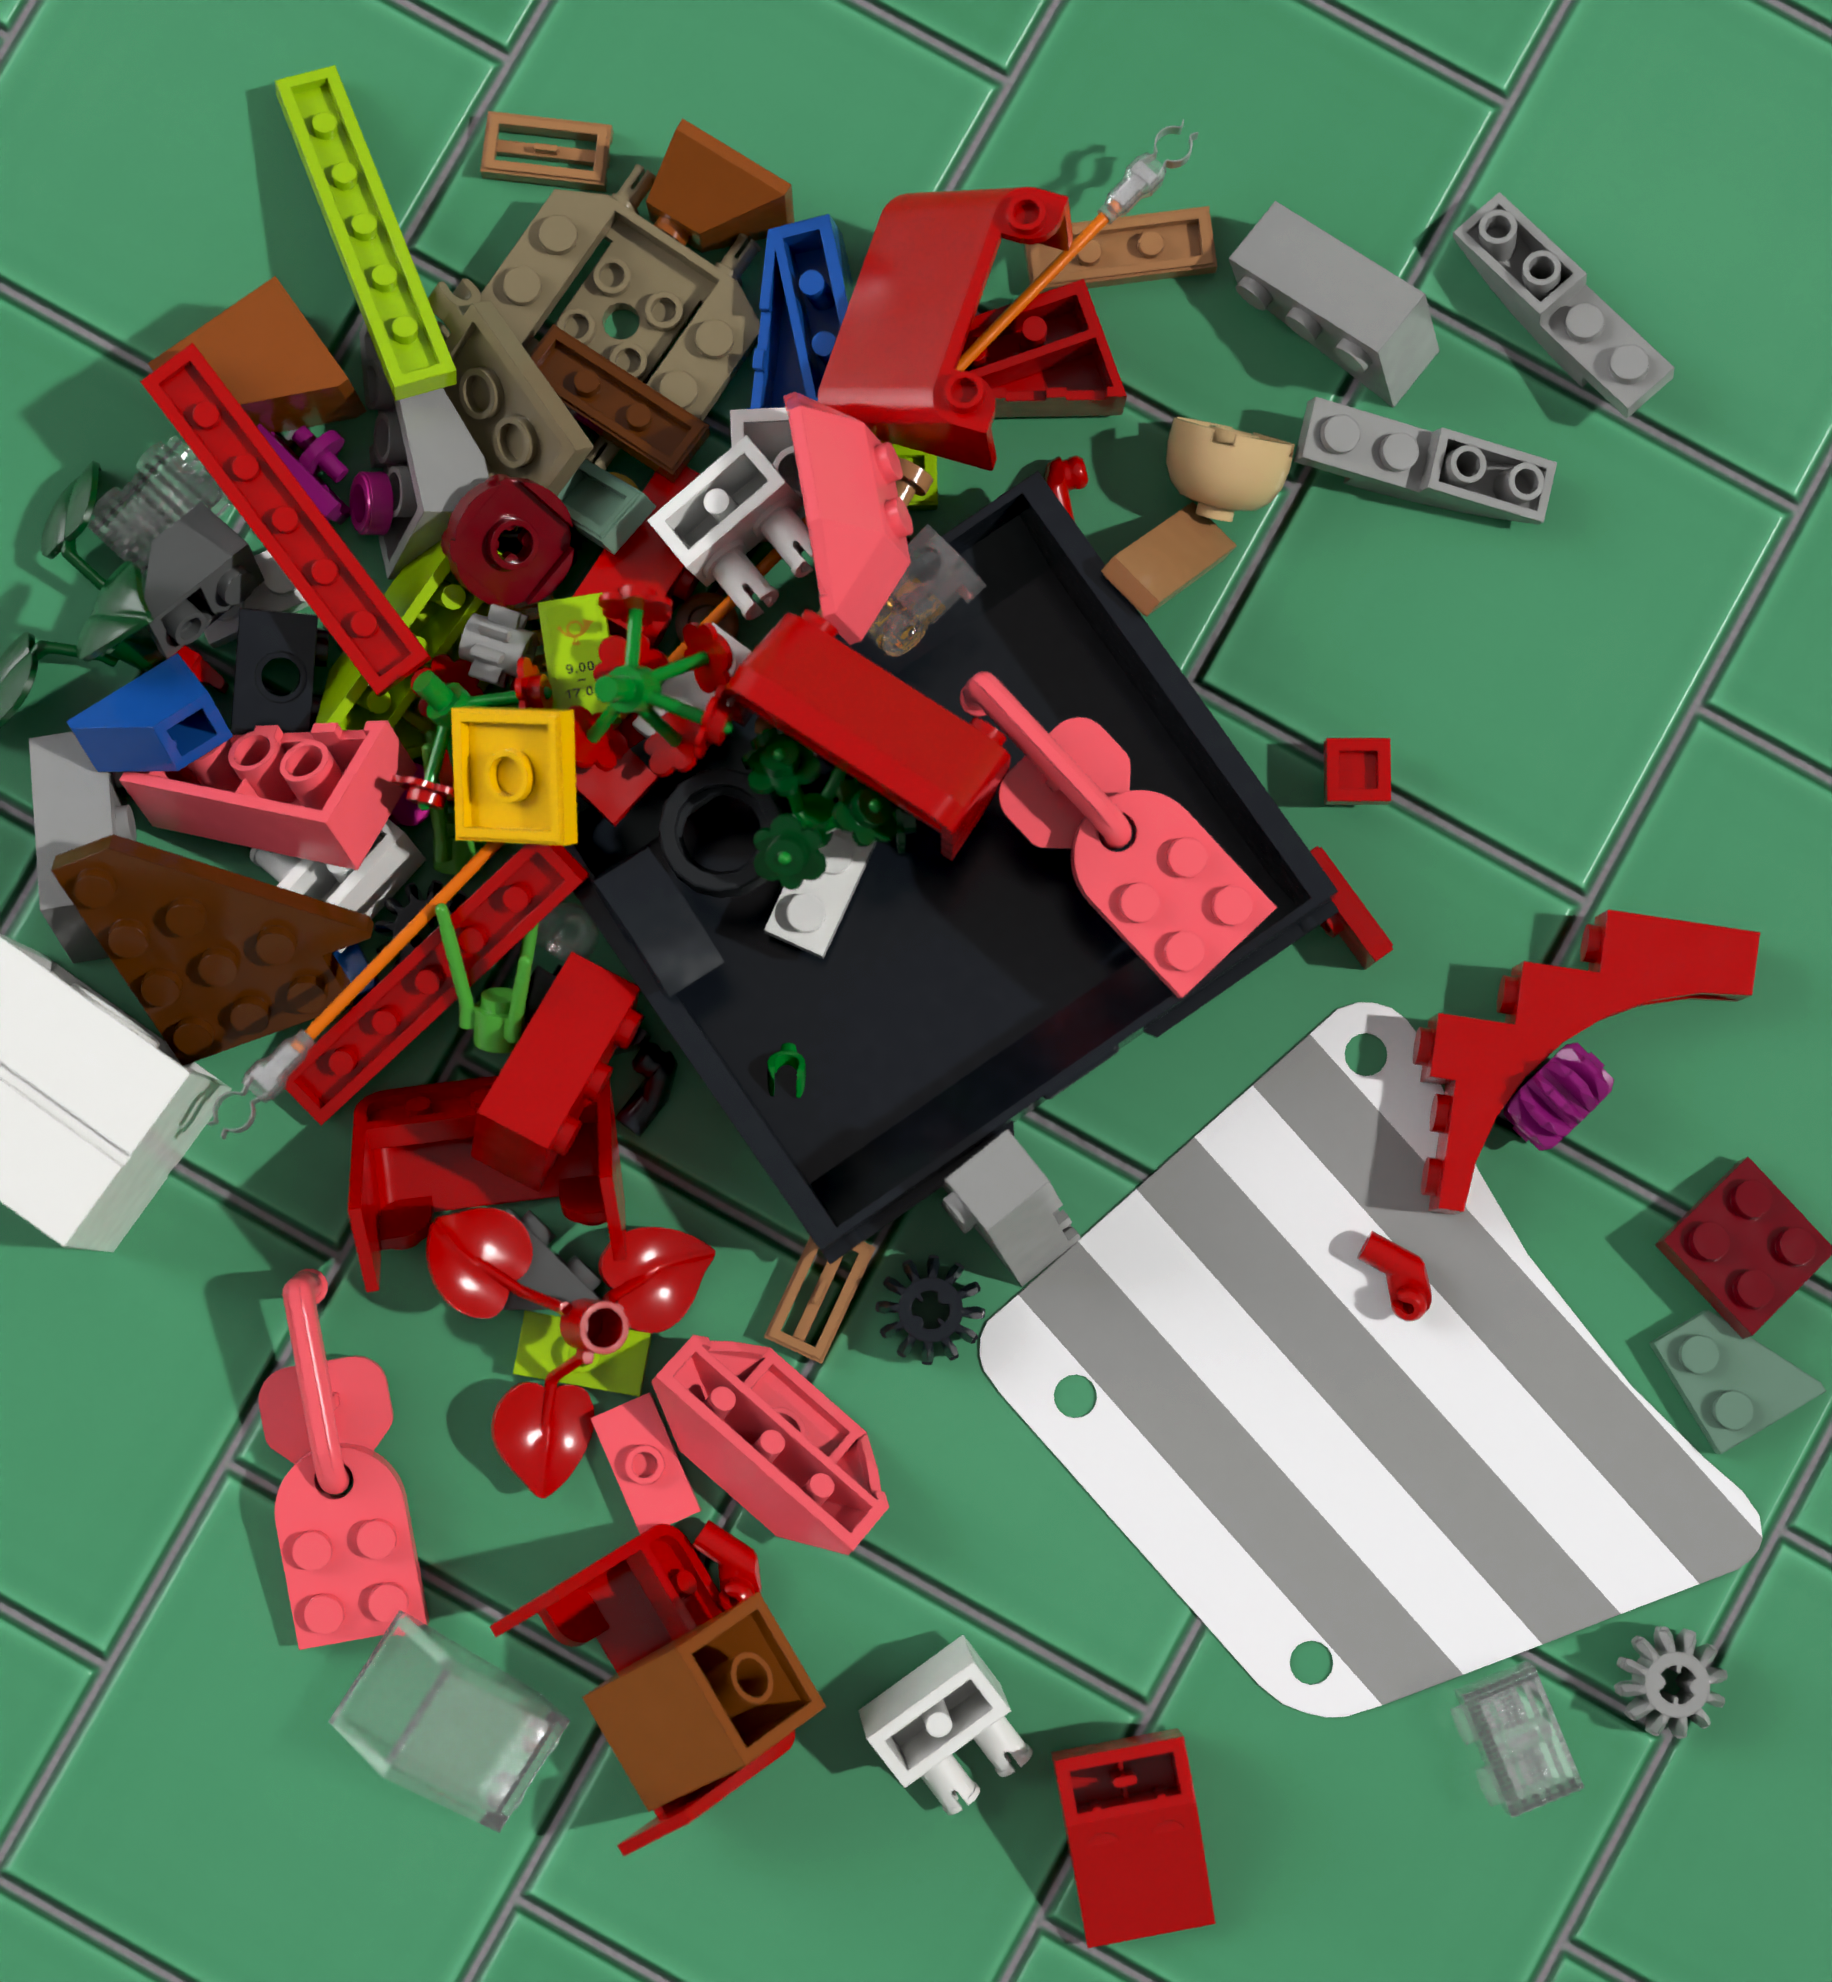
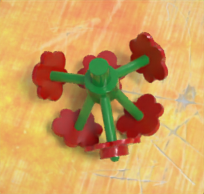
(631, 684)
(450, 686)

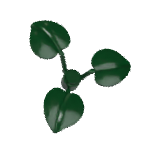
(120, 613)

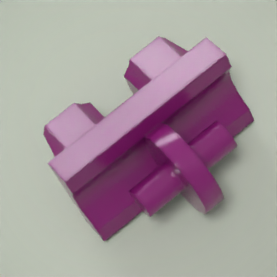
(318, 456)

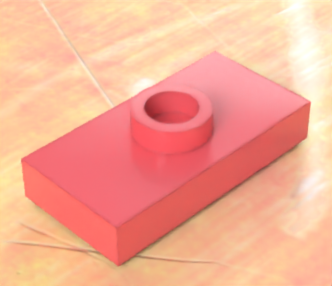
(645, 1463)

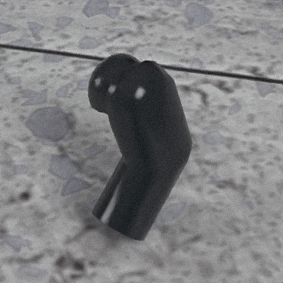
(654, 1091)

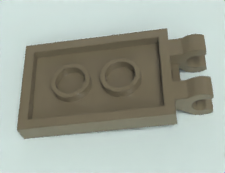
(504, 394)

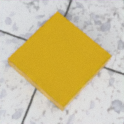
(514, 775)

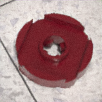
(473, 541)

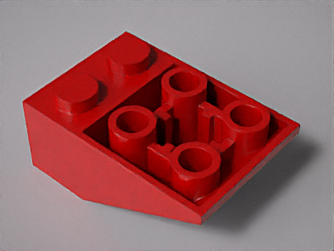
(1134, 1837)

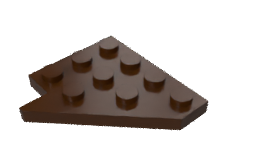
(207, 947)

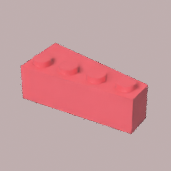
(284, 792)

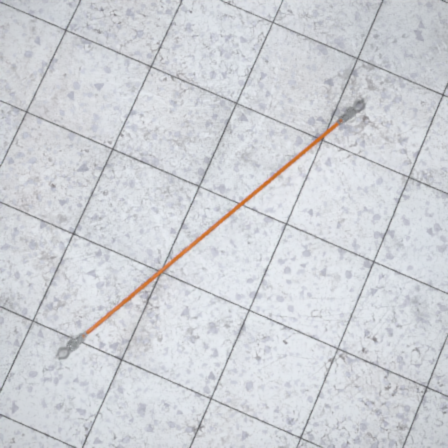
(270, 1075)

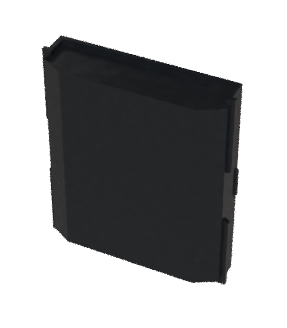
(972, 978)

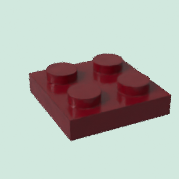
(1745, 1247)

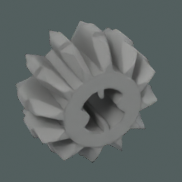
(1648, 1681)

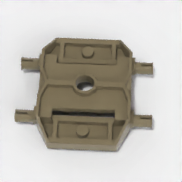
(637, 273)

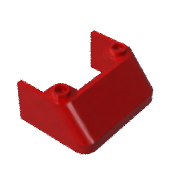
(871, 725)
(417, 1161)
(633, 1606)

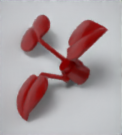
(477, 1263)

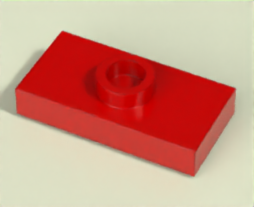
(1353, 920)

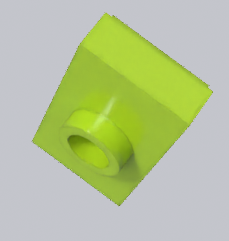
(544, 1349)

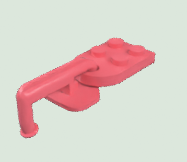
(1165, 894)
(352, 1553)

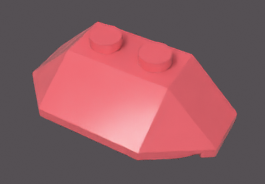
(850, 513)
(772, 1442)

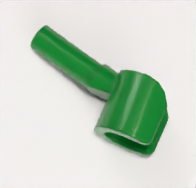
(787, 1056)

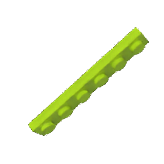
(366, 233)

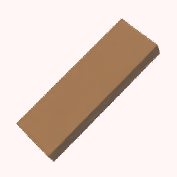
(1134, 250)
(1168, 559)

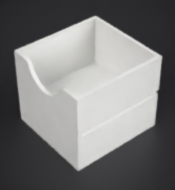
(86, 1105)

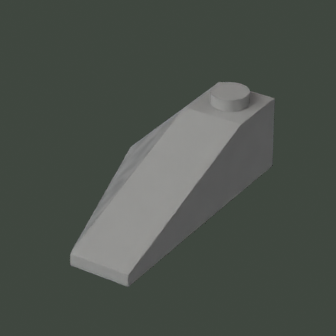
(425, 457)

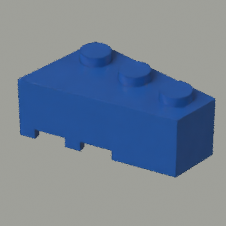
(801, 309)

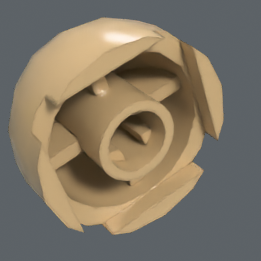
(1225, 467)

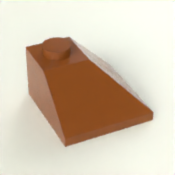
(714, 193)

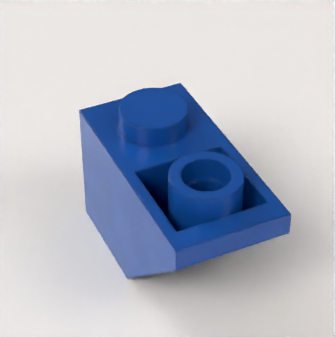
(152, 722)

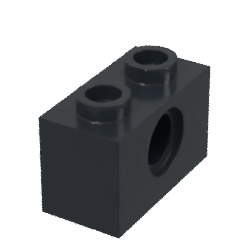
(269, 636)

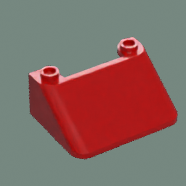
(916, 310)

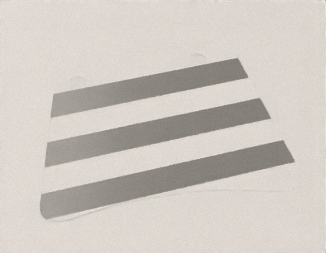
(1312, 1453)

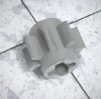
(496, 644)

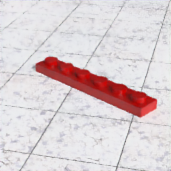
(286, 519)
(422, 983)

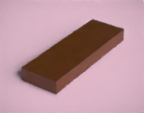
(619, 405)

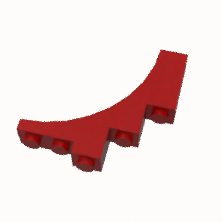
(1483, 1062)

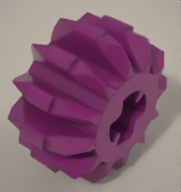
(1558, 1096)

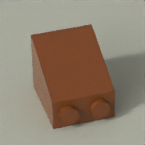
(273, 362)
(704, 1703)

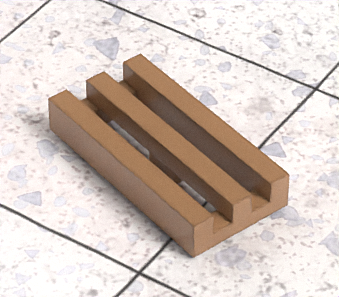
(542, 174)
(796, 1342)

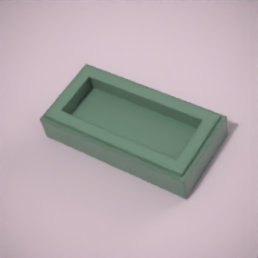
(604, 506)

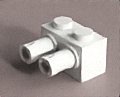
(726, 516)
(364, 890)
(935, 1714)

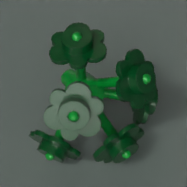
(793, 840)

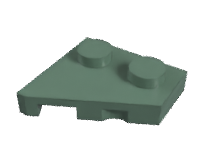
(1730, 1381)

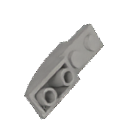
(1559, 309)
(1424, 465)

